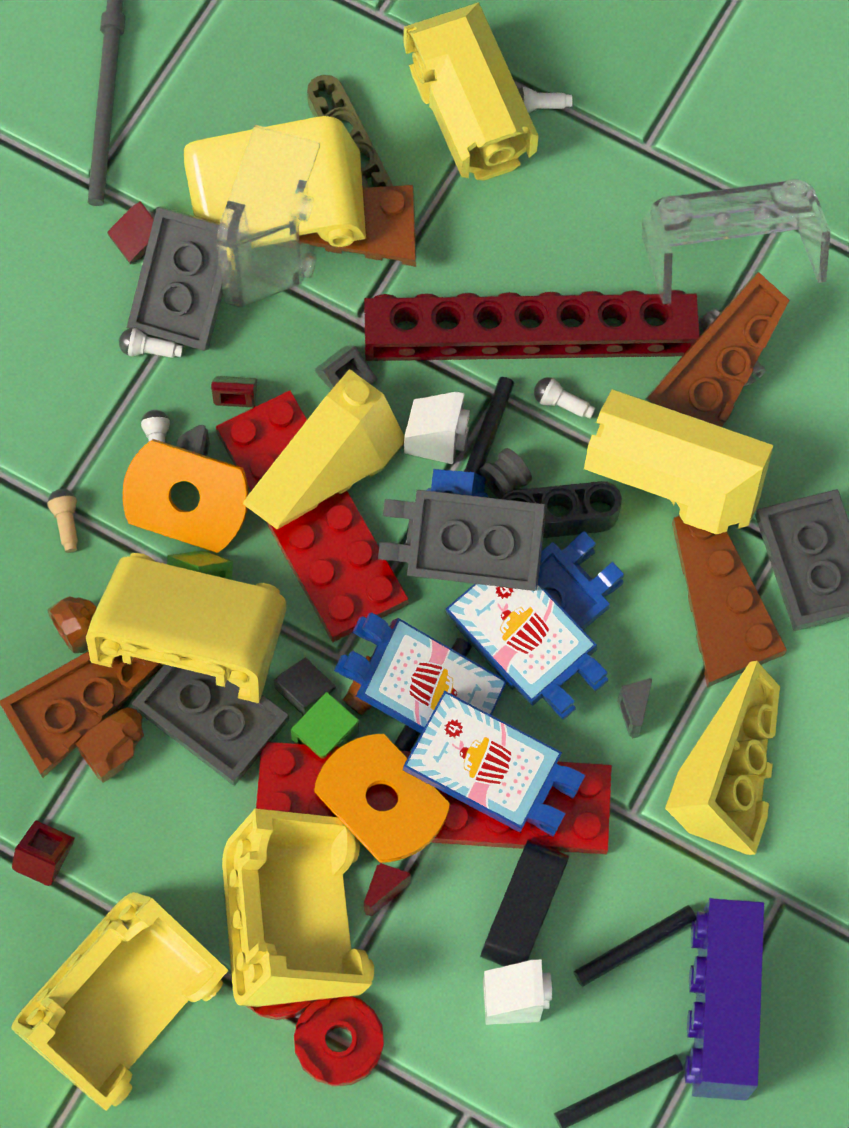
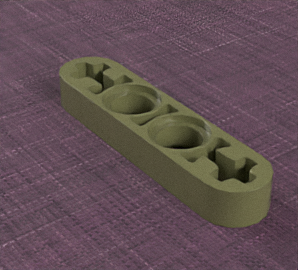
(345, 111)

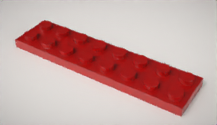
(291, 771)

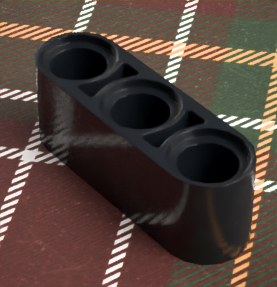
(578, 501)
(524, 904)

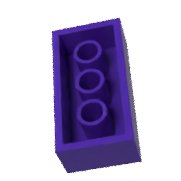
(727, 999)

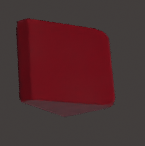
(132, 232)
(234, 391)
(42, 853)
(384, 887)

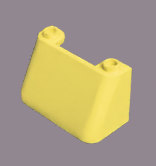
(334, 180)
(188, 623)
(291, 910)
(117, 997)

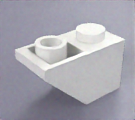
(437, 427)
(516, 993)

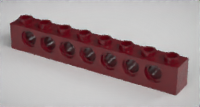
(514, 341)

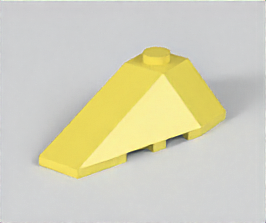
(337, 446)
(724, 775)

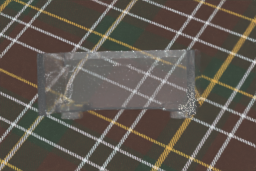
(734, 215)
(263, 216)

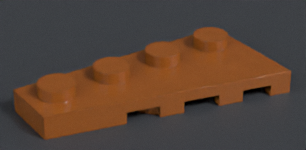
(388, 226)
(723, 357)
(724, 604)
(69, 702)

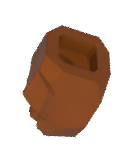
(72, 620)
(111, 743)

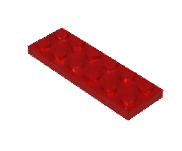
(326, 546)

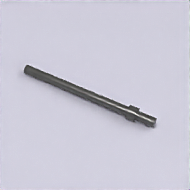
(112, 27)

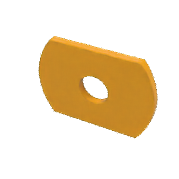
(150, 504)
(389, 833)

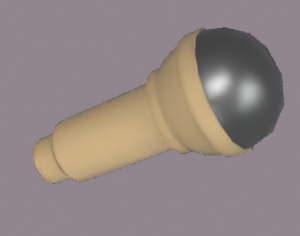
(63, 505)

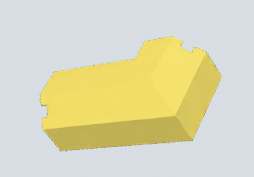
(470, 92)
(698, 465)

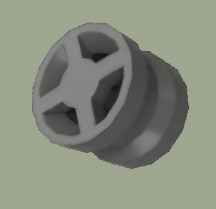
(505, 473)

